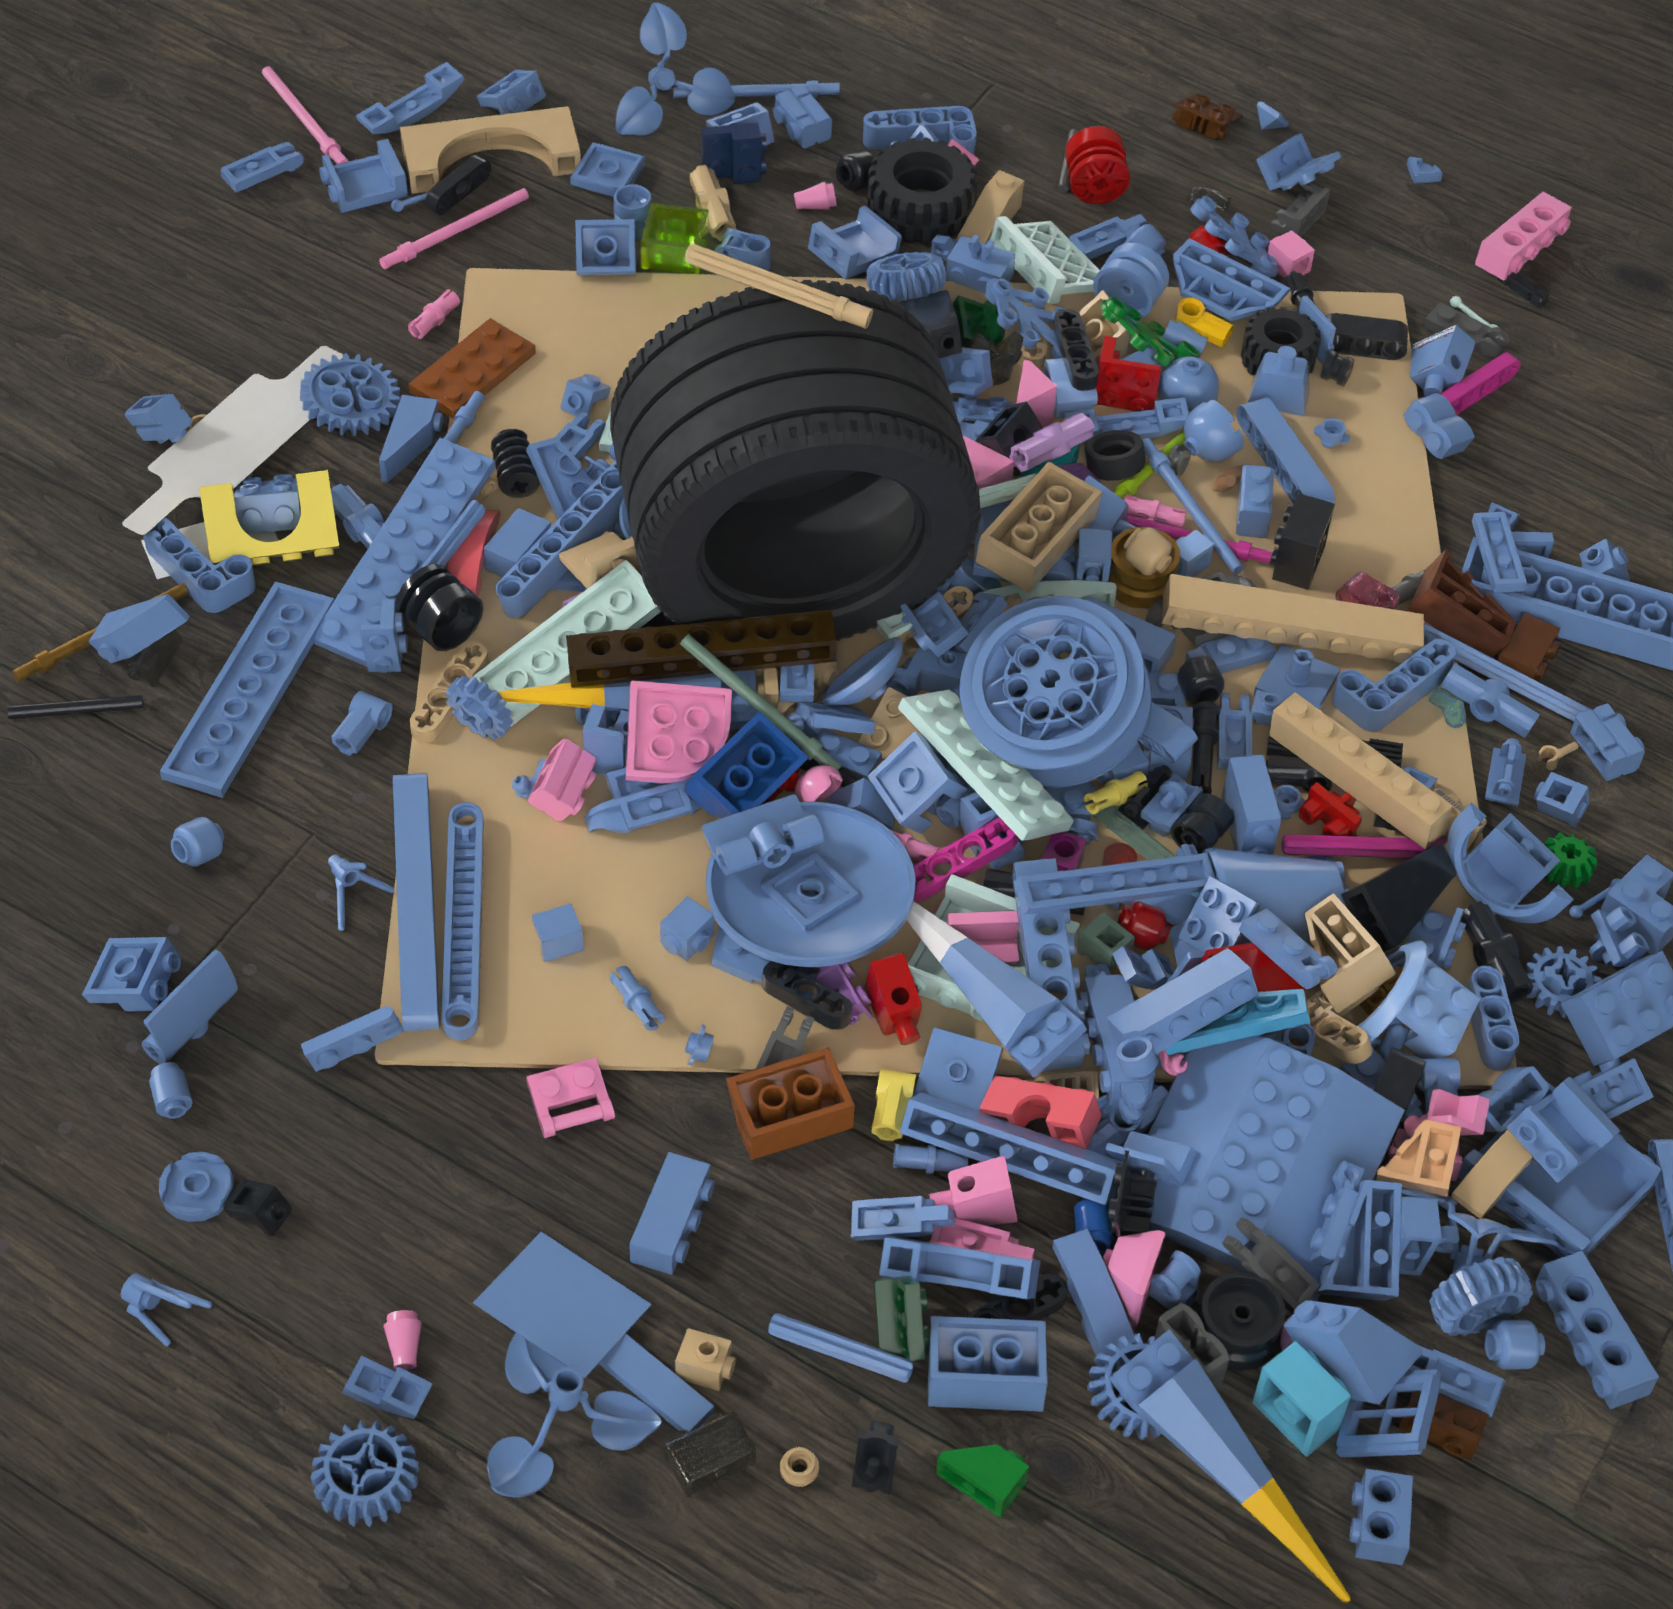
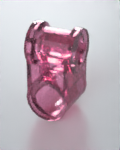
(1367, 591)

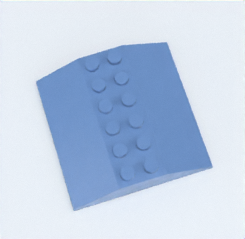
(1266, 1145)

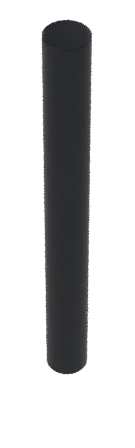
(75, 707)

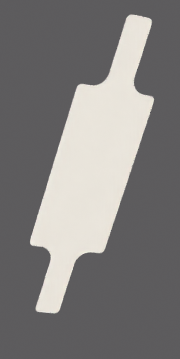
(228, 441)

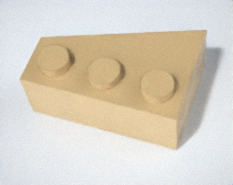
(1356, 953)

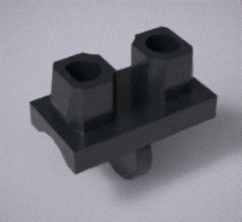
(876, 1458)

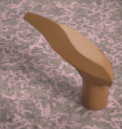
(1228, 478)

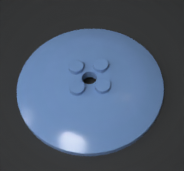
(861, 902)

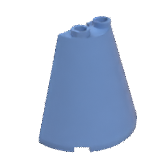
(1279, 883)

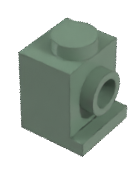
(1102, 939)

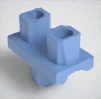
(1169, 804)
(1612, 940)

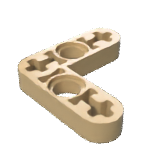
(1325, 1019)

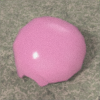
(817, 784)

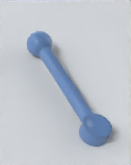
(398, 205)
(1577, 911)

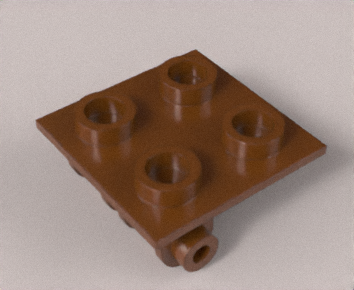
(1213, 116)

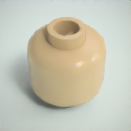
(1148, 551)

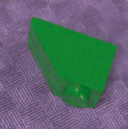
(985, 1475)

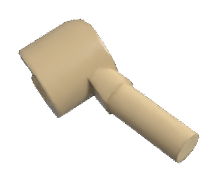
(1552, 752)

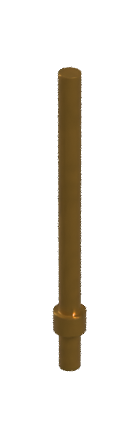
(46, 660)

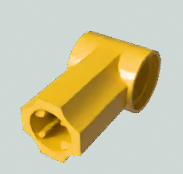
(1193, 314)

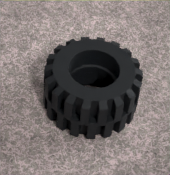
(1277, 329)

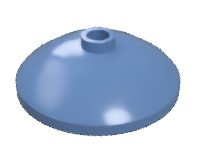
(866, 675)

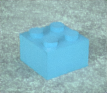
(1301, 1398)

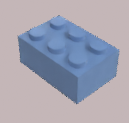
(1623, 1009)

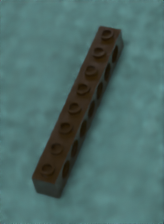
(737, 643)

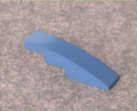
(1092, 1291)

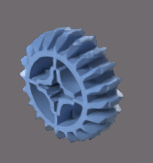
(907, 275)
(1480, 1296)
(1114, 1405)
(338, 1463)

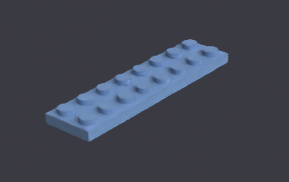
(413, 530)
(246, 690)

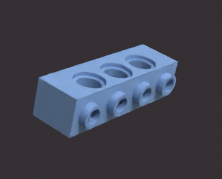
(1614, 1341)

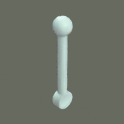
(1456, 302)

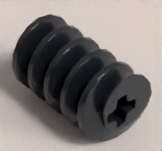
(513, 466)

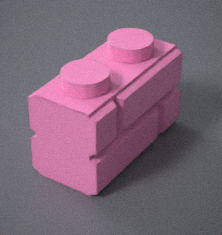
(563, 780)

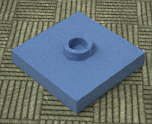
(607, 169)
(958, 1068)

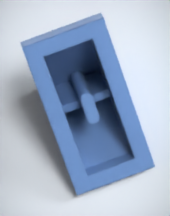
(864, 798)

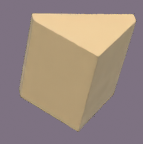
(1098, 327)

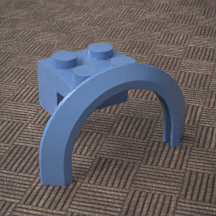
(1504, 868)

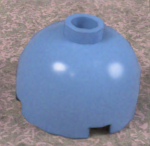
(1189, 379)
(1210, 432)

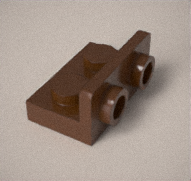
(1452, 1426)

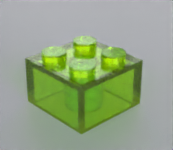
(669, 234)

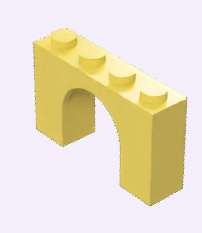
(314, 532)

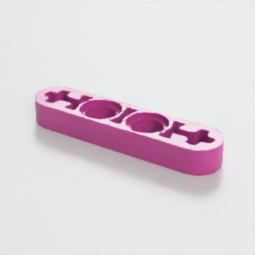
(1482, 382)
(961, 865)

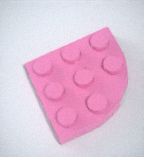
(674, 729)

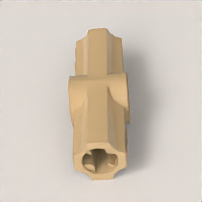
(714, 198)

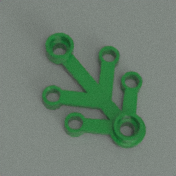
(1145, 332)

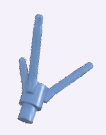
(347, 875)

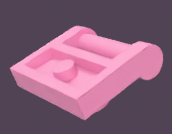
(565, 1087)

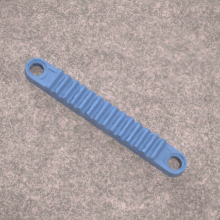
(463, 921)

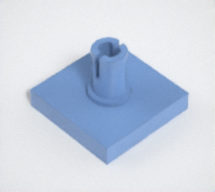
(1299, 673)

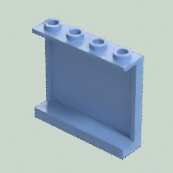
(1585, 1202)

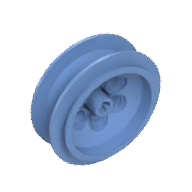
(1064, 745)

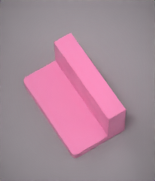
(991, 931)

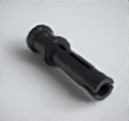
(1205, 717)

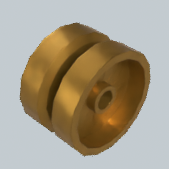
(1132, 586)

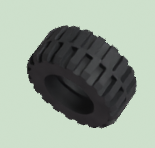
(928, 167)

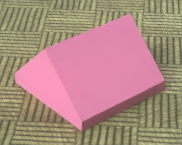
(1038, 392)

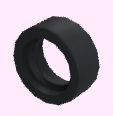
(1124, 444)

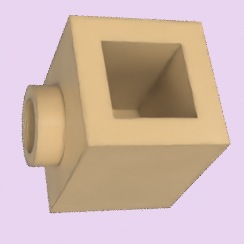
(704, 1360)

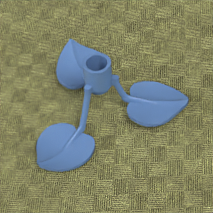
(709, 94)
(1480, 1227)
(618, 1421)

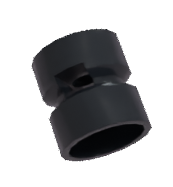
(1203, 823)

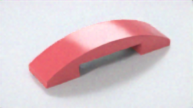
(469, 558)

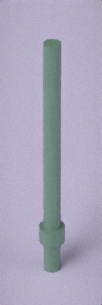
(810, 747)

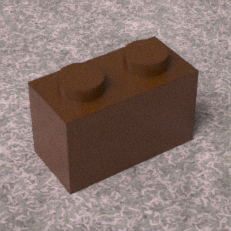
(1531, 647)

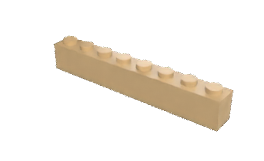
(1292, 618)

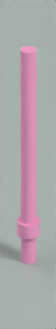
(328, 145)
(409, 250)

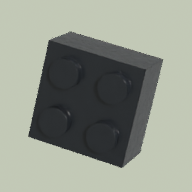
(1301, 541)

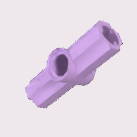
(1052, 442)

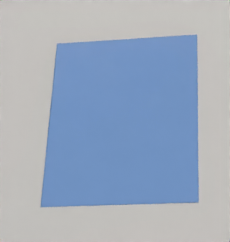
(562, 1304)

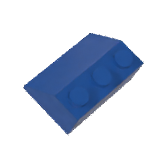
(745, 769)

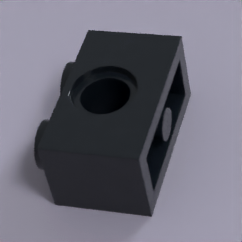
(1009, 428)

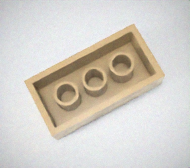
(1038, 527)

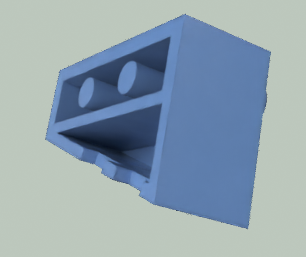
(1370, 1247)

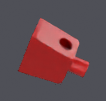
(894, 998)

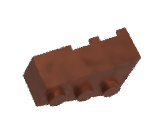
(1460, 609)

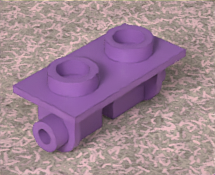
(840, 979)

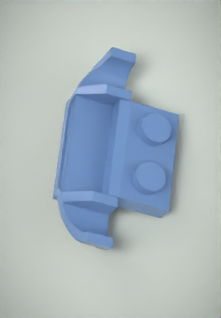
(639, 804)

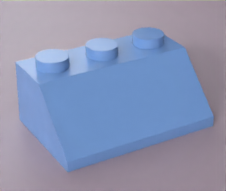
(987, 1363)

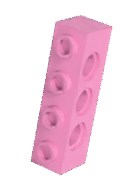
(1523, 236)

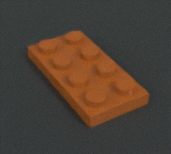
(472, 366)

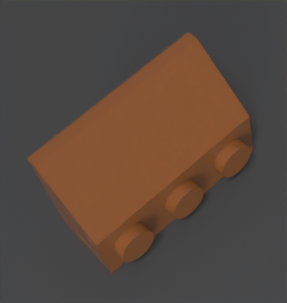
(790, 1103)

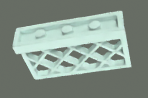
(1040, 268)

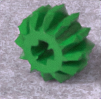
(1575, 863)

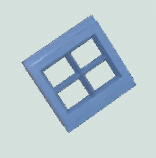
(1387, 1444)

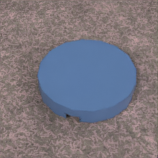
(196, 1186)

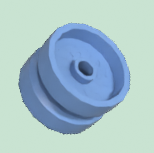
(1133, 276)

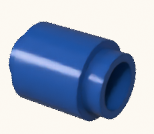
(1095, 1218)

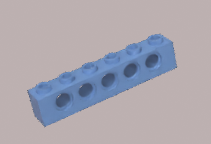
(1057, 947)

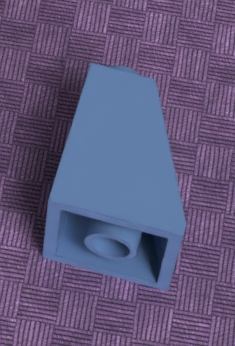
(1353, 1347)

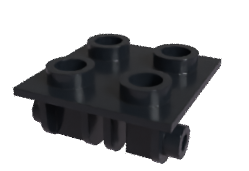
(1133, 1197)

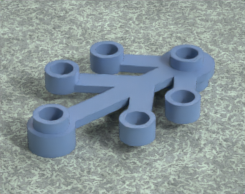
(1236, 238)
(1003, 295)

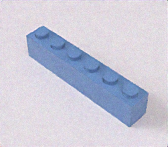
(1024, 1150)

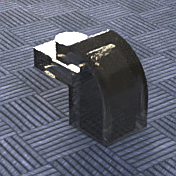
(1002, 356)

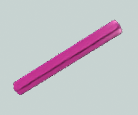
(1351, 846)

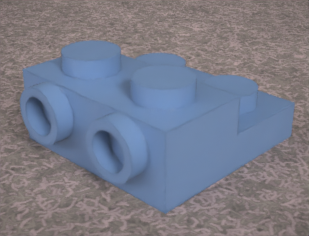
(133, 973)

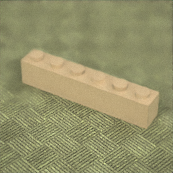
(1360, 770)

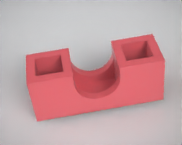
(1069, 1112)

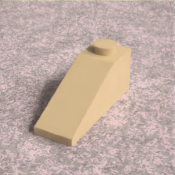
(998, 199)

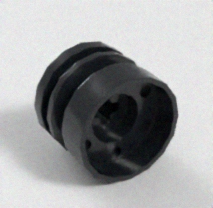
(439, 607)

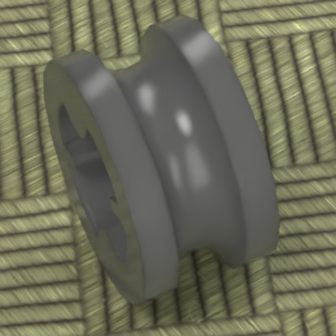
(1179, 459)

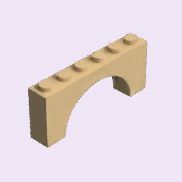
(542, 133)

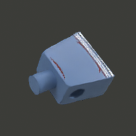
(1441, 359)

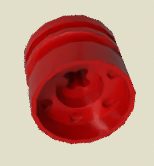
(1097, 165)

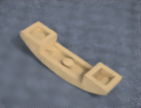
(1492, 1175)

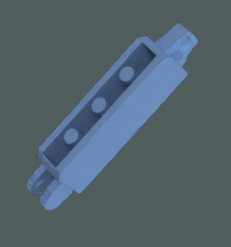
(1102, 997)

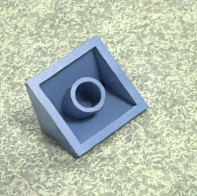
(605, 247)

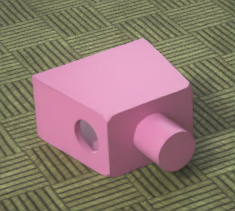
(980, 1193)

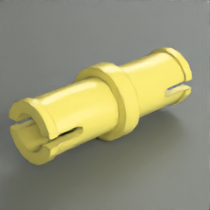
(1115, 792)

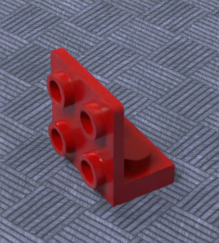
(1124, 382)

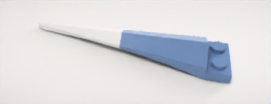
(1018, 1011)

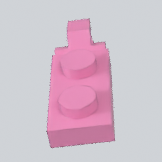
(981, 1238)

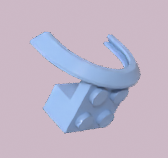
(1426, 1002)

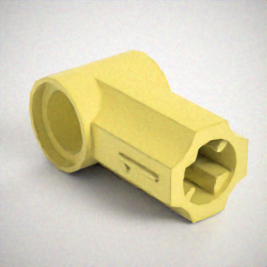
(892, 1098)

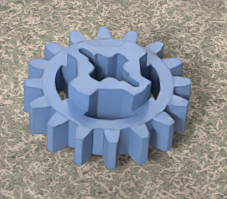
(479, 707)
(1558, 978)

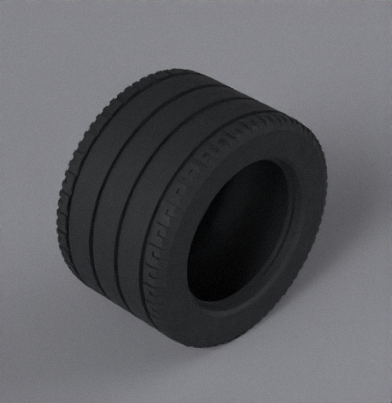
(792, 462)

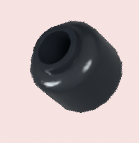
(853, 169)
(1200, 680)

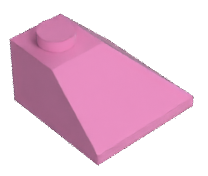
(1132, 1268)

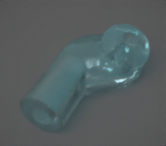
(1452, 707)

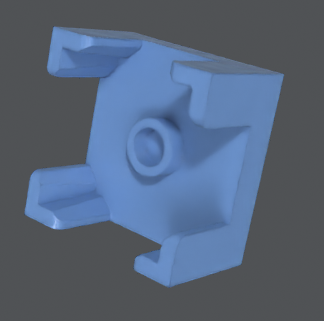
(914, 780)

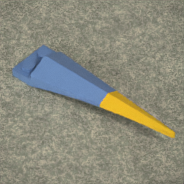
(616, 695)
(1186, 1408)

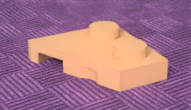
(1425, 1159)

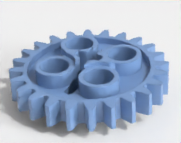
(331, 403)

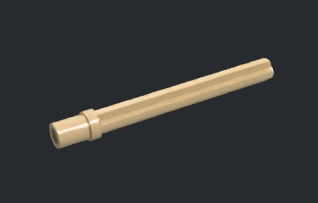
(838, 307)

